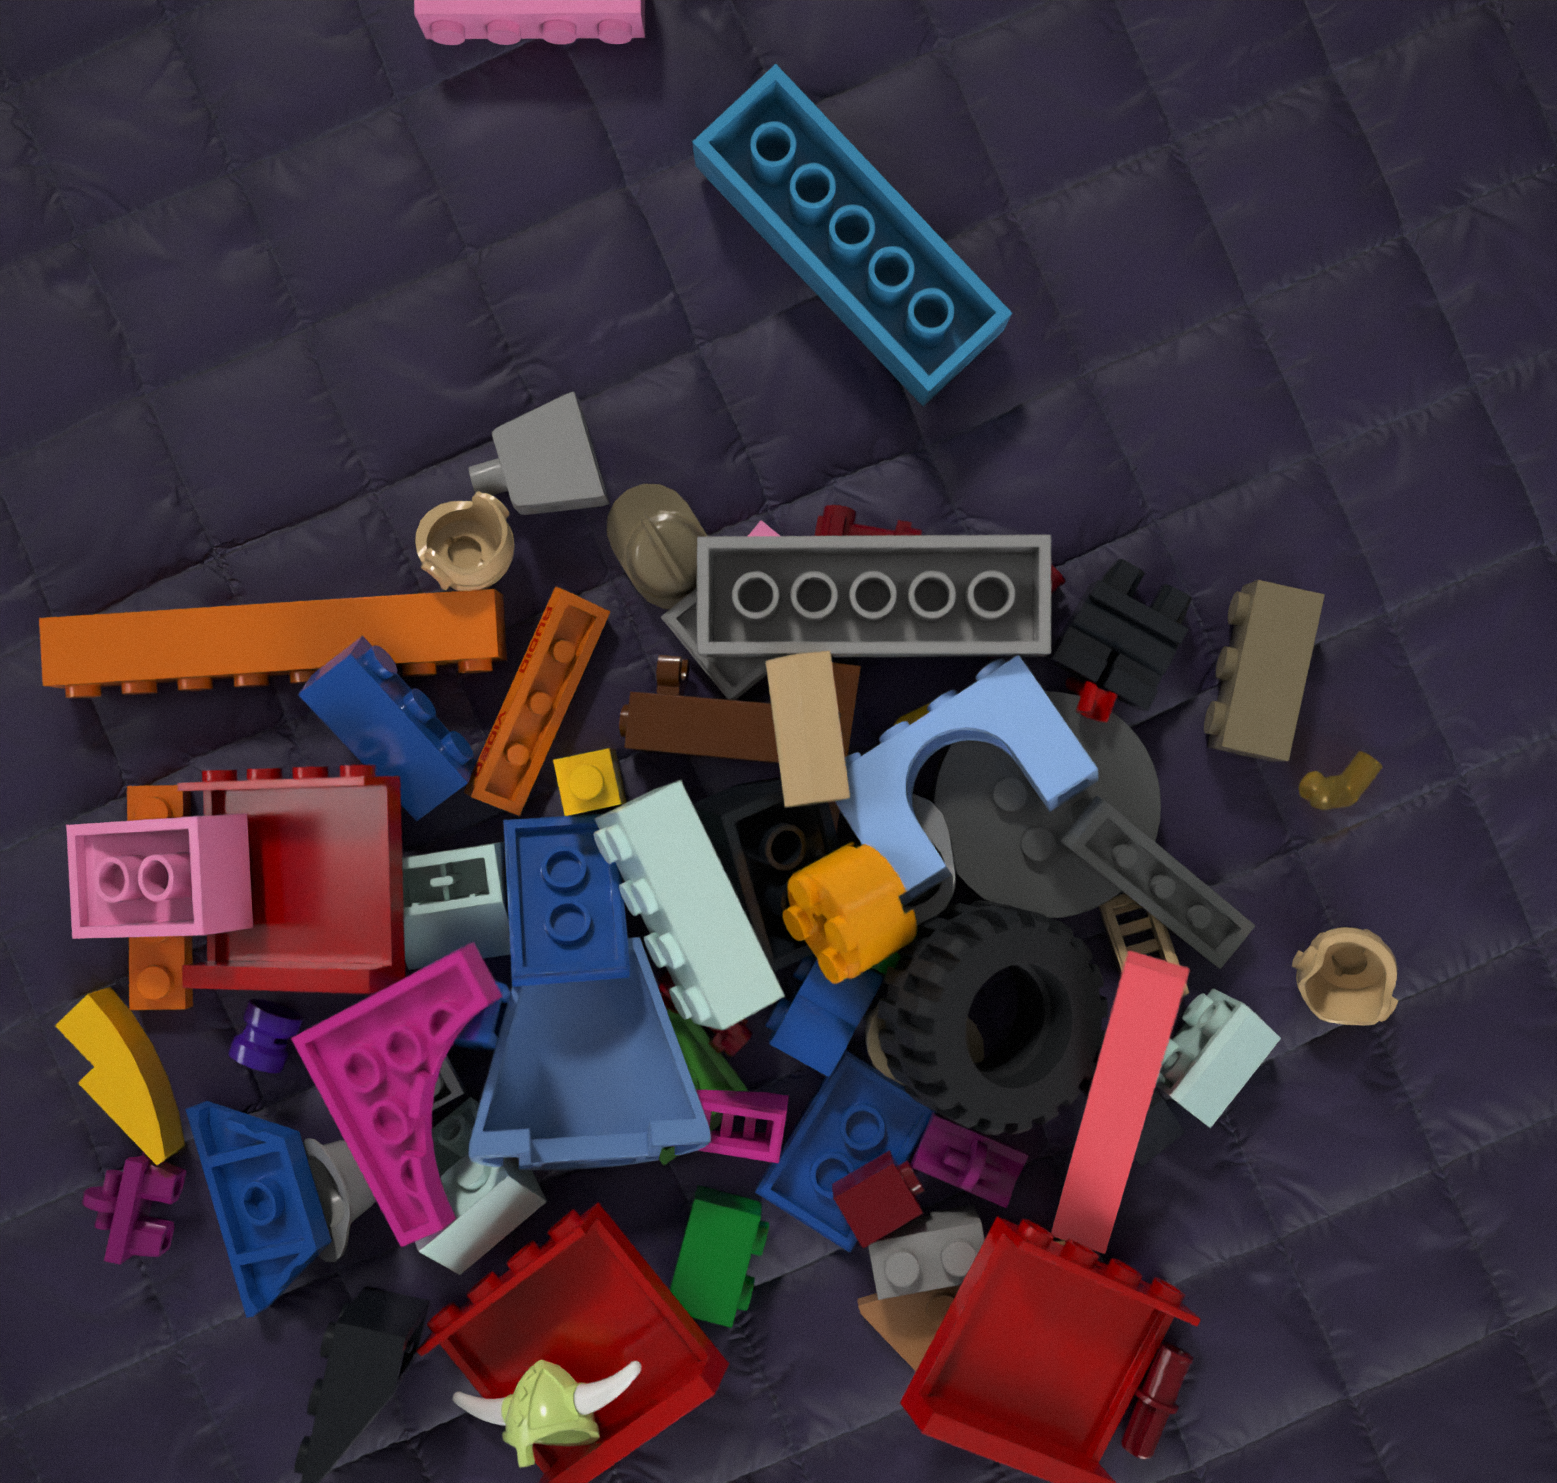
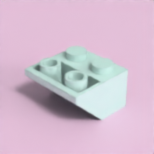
(455, 901)
(1214, 1054)
(483, 1198)

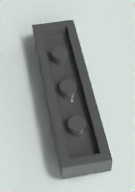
(1157, 882)

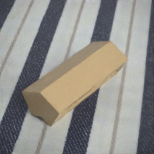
(807, 729)

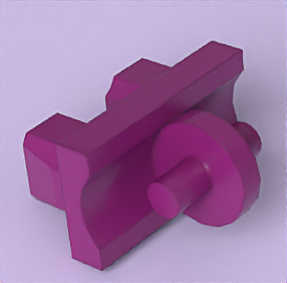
(969, 1159)
(126, 1204)

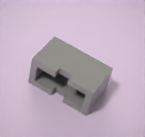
(927, 1252)

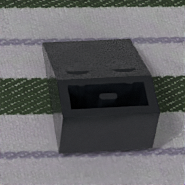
(366, 1362)

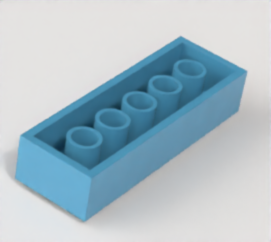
(849, 235)

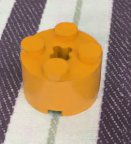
(849, 911)

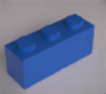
(390, 725)

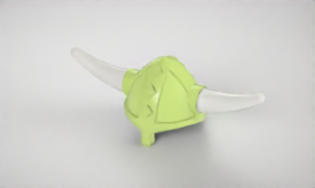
(549, 1408)

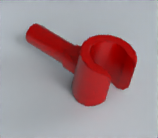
(1093, 701)

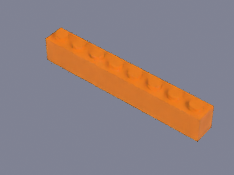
(268, 641)

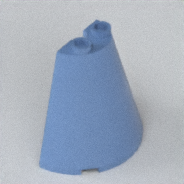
(588, 1078)

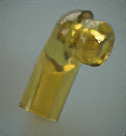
(1341, 789)

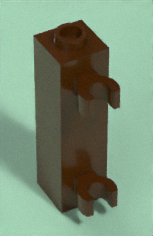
(696, 725)

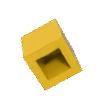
(590, 781)

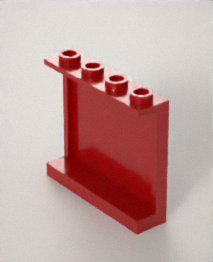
(320, 882)
(593, 1311)
(1041, 1354)

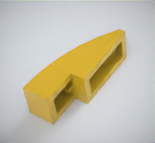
(126, 1073)

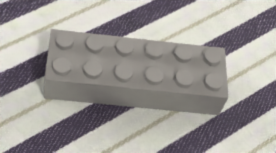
(874, 596)

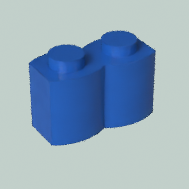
(820, 1015)

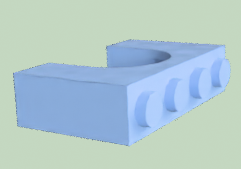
(999, 709)

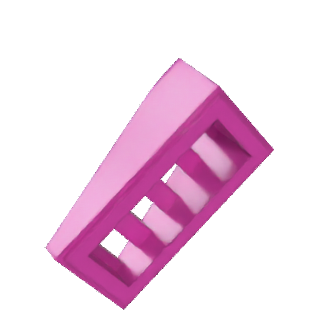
(752, 1106)

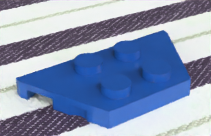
(260, 1199)

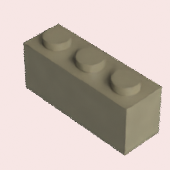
(1263, 670)

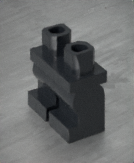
(1132, 634)

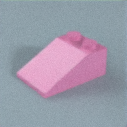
(160, 877)

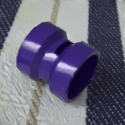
(265, 1036)

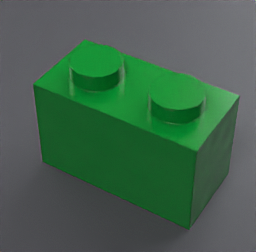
(716, 1255)

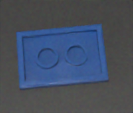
(563, 903)
(843, 1127)

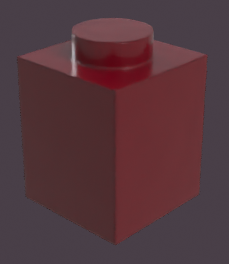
(878, 1197)

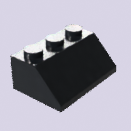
(760, 851)

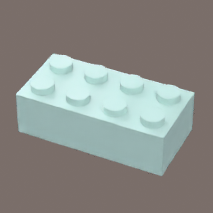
(687, 908)

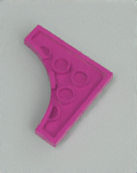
(380, 1079)

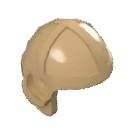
(466, 543)
(1347, 977)

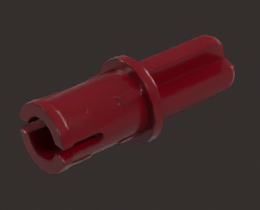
(1156, 1400)

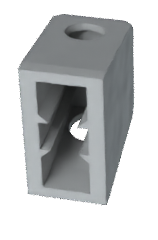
(544, 461)

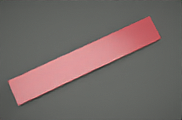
(1119, 1099)

